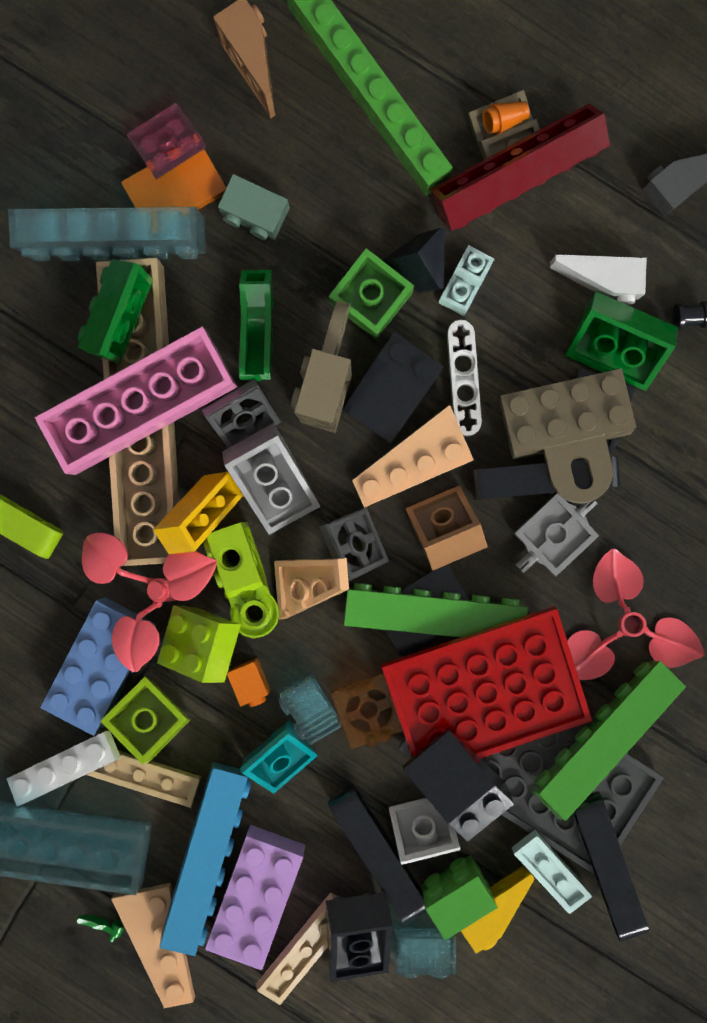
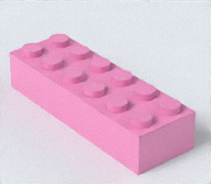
(136, 402)

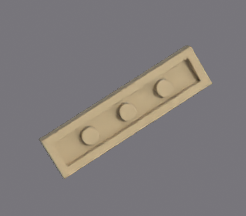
(151, 779)
(296, 957)

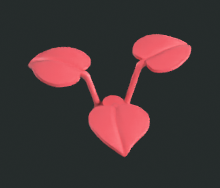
(186, 576)
(621, 579)

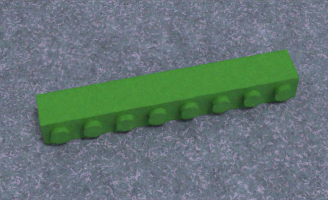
(373, 91)

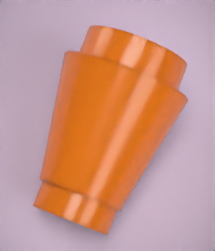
(503, 116)

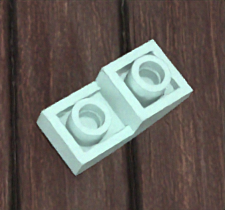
(466, 280)

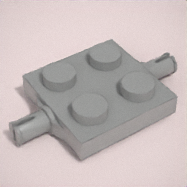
(555, 534)

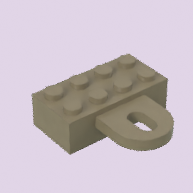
(325, 378)
(569, 424)

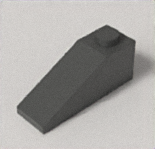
(676, 182)

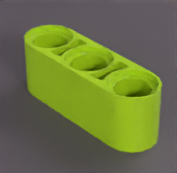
(28, 529)

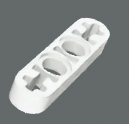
(467, 378)

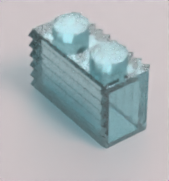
(309, 708)
(424, 952)

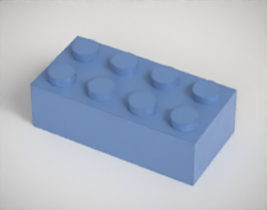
(91, 672)

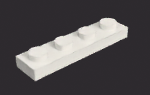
(63, 768)

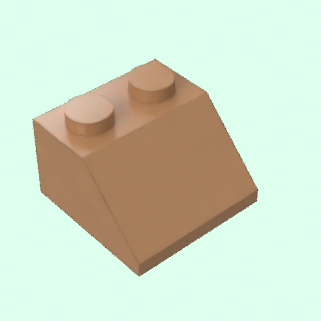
(446, 527)

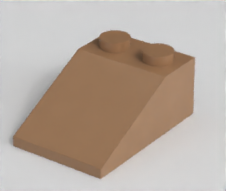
(244, 42)

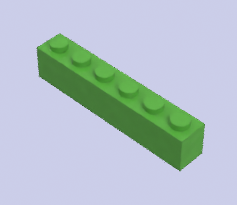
(426, 613)
(607, 738)

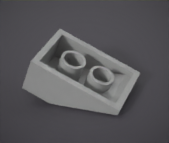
(270, 479)

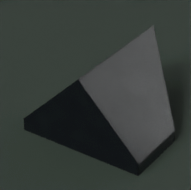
(421, 260)

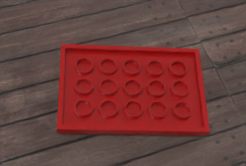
(490, 686)

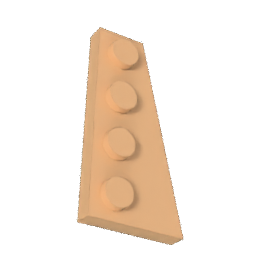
(421, 456)
(144, 921)

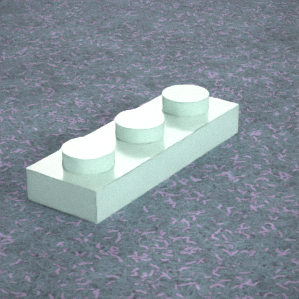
(551, 871)

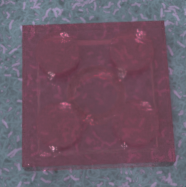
(166, 140)

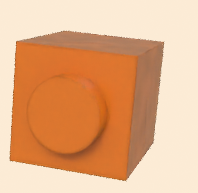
(249, 683)

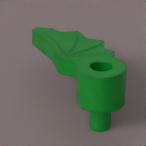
(99, 923)

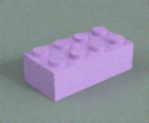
(256, 897)

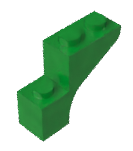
(256, 325)

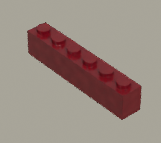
(521, 166)

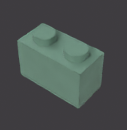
(253, 208)

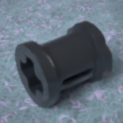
(690, 315)

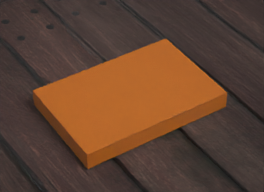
(187, 185)

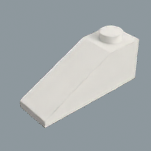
(612, 276)

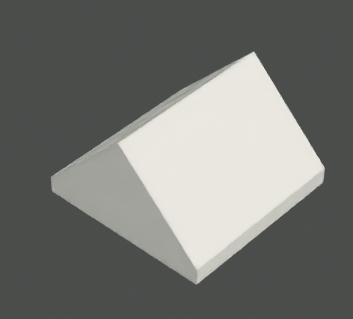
(421, 831)

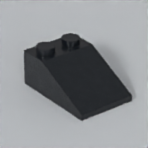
(393, 387)
(459, 784)
(358, 935)

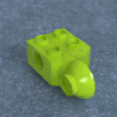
(245, 582)

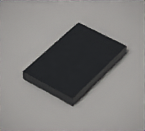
(437, 581)

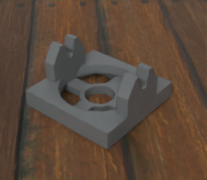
(248, 391)
(362, 519)

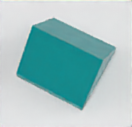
(278, 758)

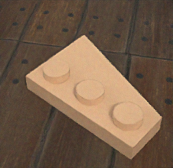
(308, 583)

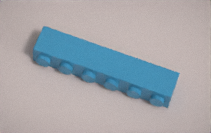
(204, 859)

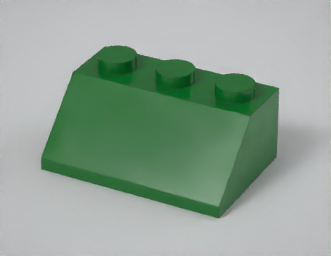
(115, 310)
(622, 337)

